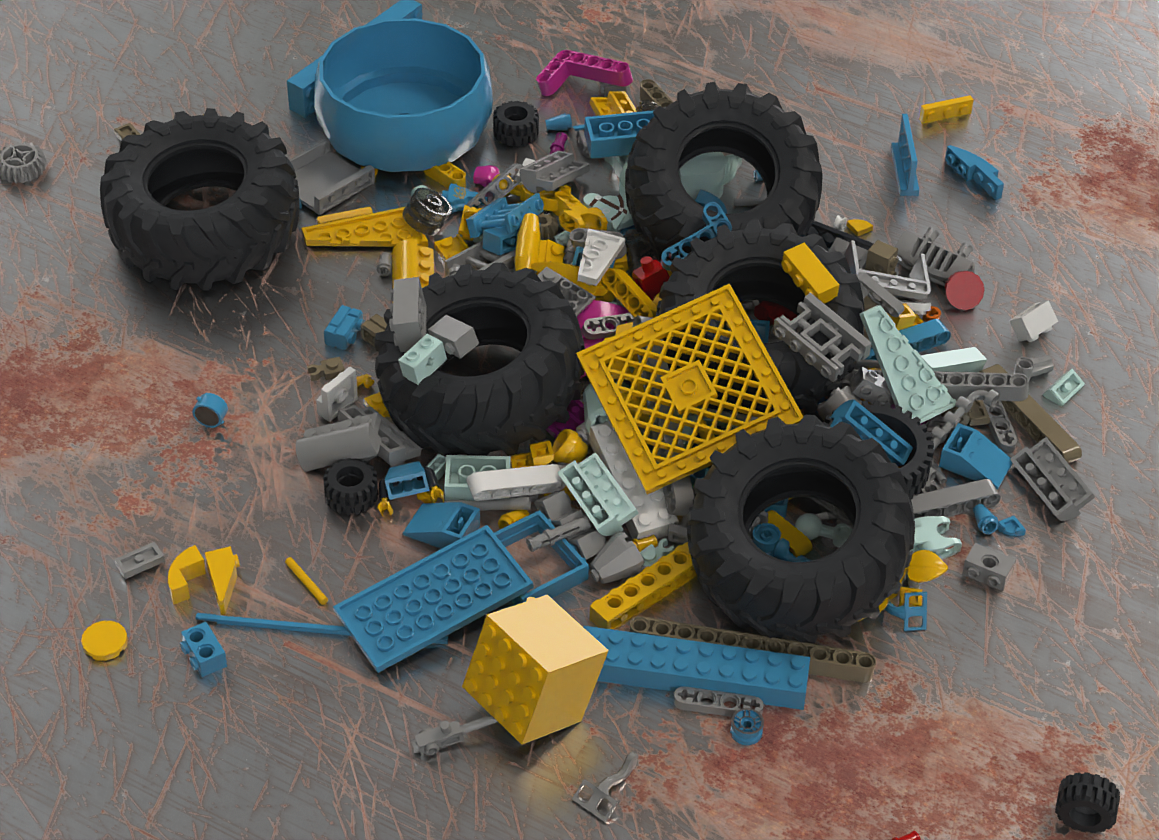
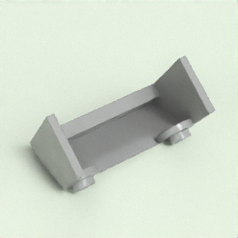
(914, 288)

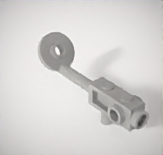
(431, 740)

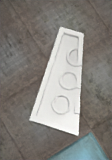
(598, 255)

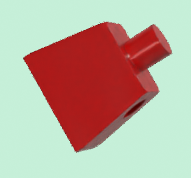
(650, 276)

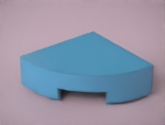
(1011, 527)

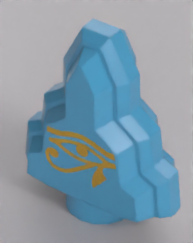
(459, 196)

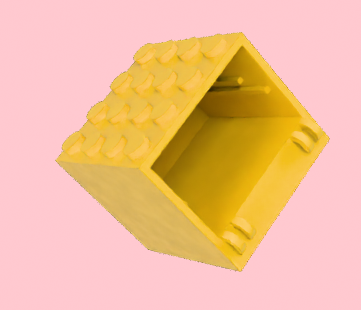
(534, 668)

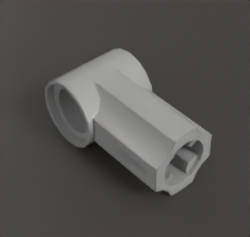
(1033, 366)

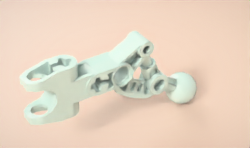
(926, 533)

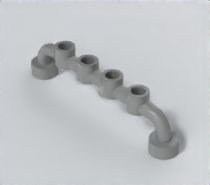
(952, 419)

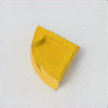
(859, 227)

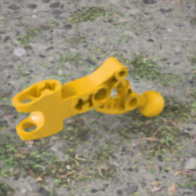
(569, 209)

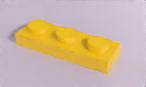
(946, 109)

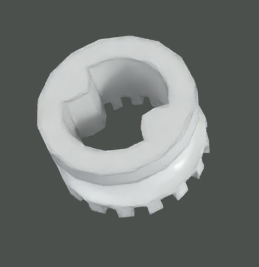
(840, 223)

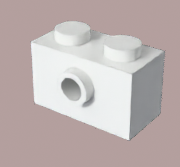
(1034, 321)

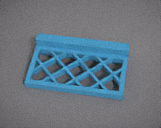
(905, 160)

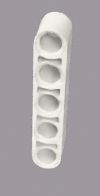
(515, 482)

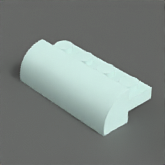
(598, 494)

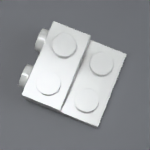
(337, 394)

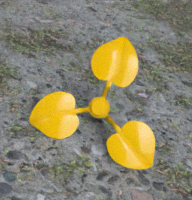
(922, 568)

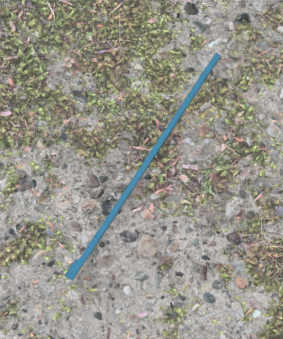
(282, 625)

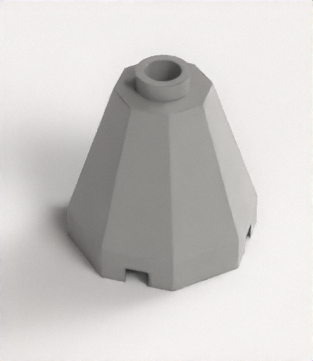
(617, 560)

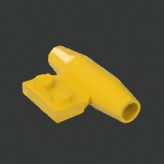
(532, 249)

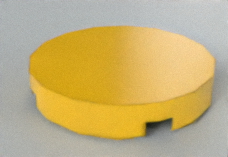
(104, 640)

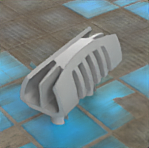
(939, 261)

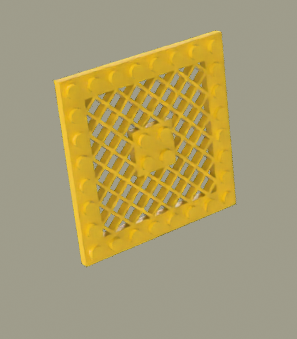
(686, 386)

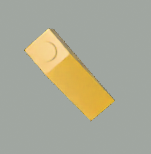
(223, 574)

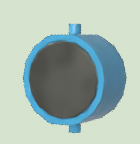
(210, 410)

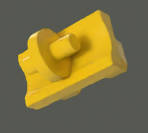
(463, 229)

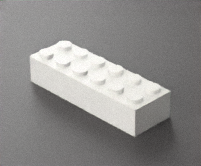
(652, 509)

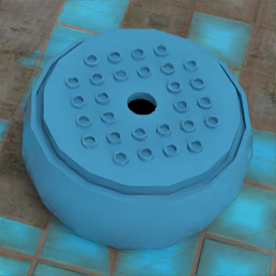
(403, 94)

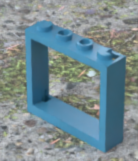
(567, 551)

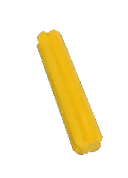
(344, 215)

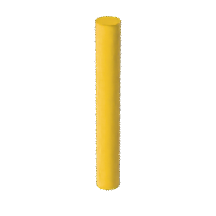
(304, 578)

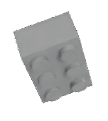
(408, 313)

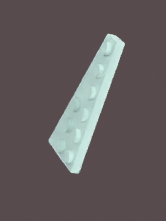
(904, 370)

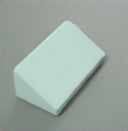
(1064, 388)

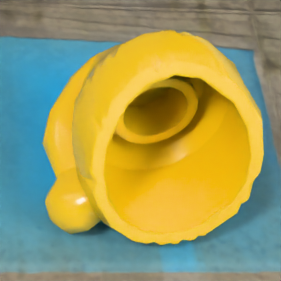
(569, 447)

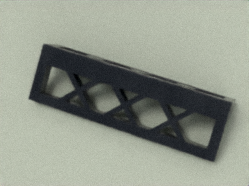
(829, 235)

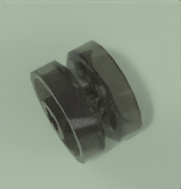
(427, 211)

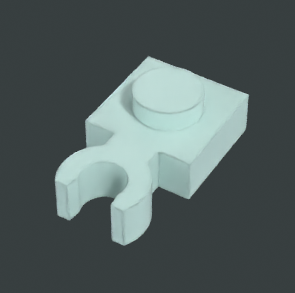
(652, 554)

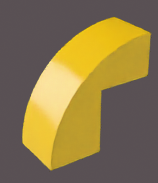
(184, 568)

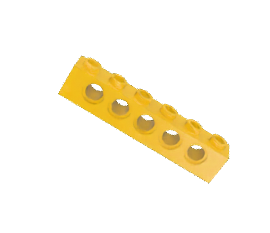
(643, 589)

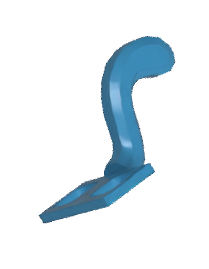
(905, 612)

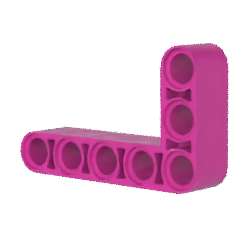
(583, 66)

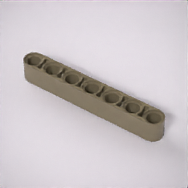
(1039, 423)

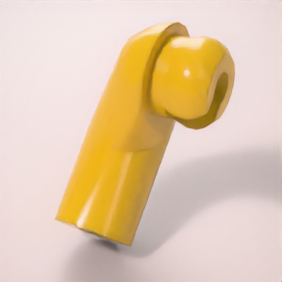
(366, 380)

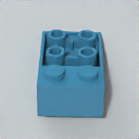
(974, 456)
(443, 523)

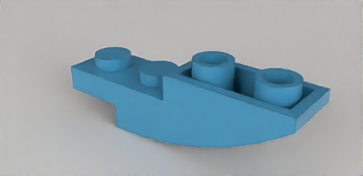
(974, 167)

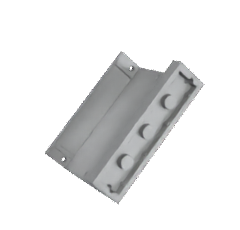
(328, 179)

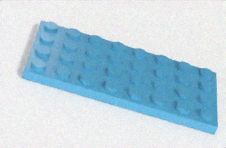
(432, 598)

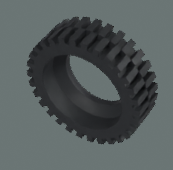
(919, 462)

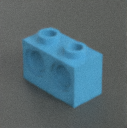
(204, 649)

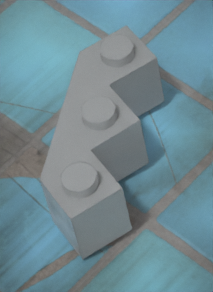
(558, 509)

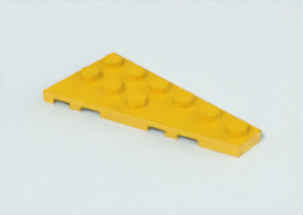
(368, 230)

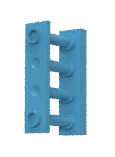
(503, 214)

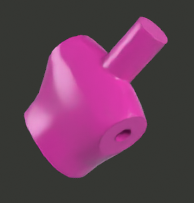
(484, 174)

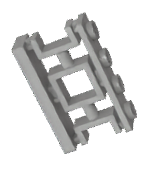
(830, 325)

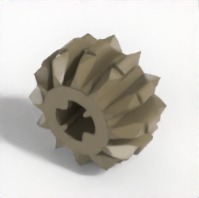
(548, 226)

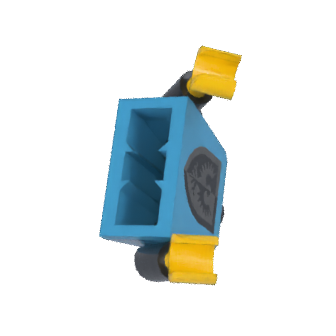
(406, 481)

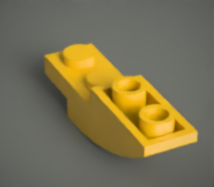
(571, 273)

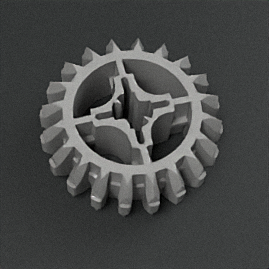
(21, 162)

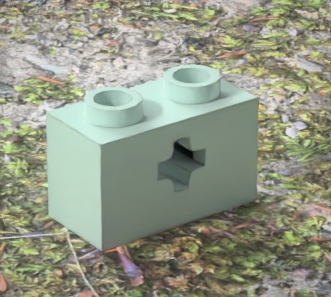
(422, 359)

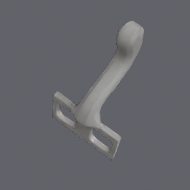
(601, 789)

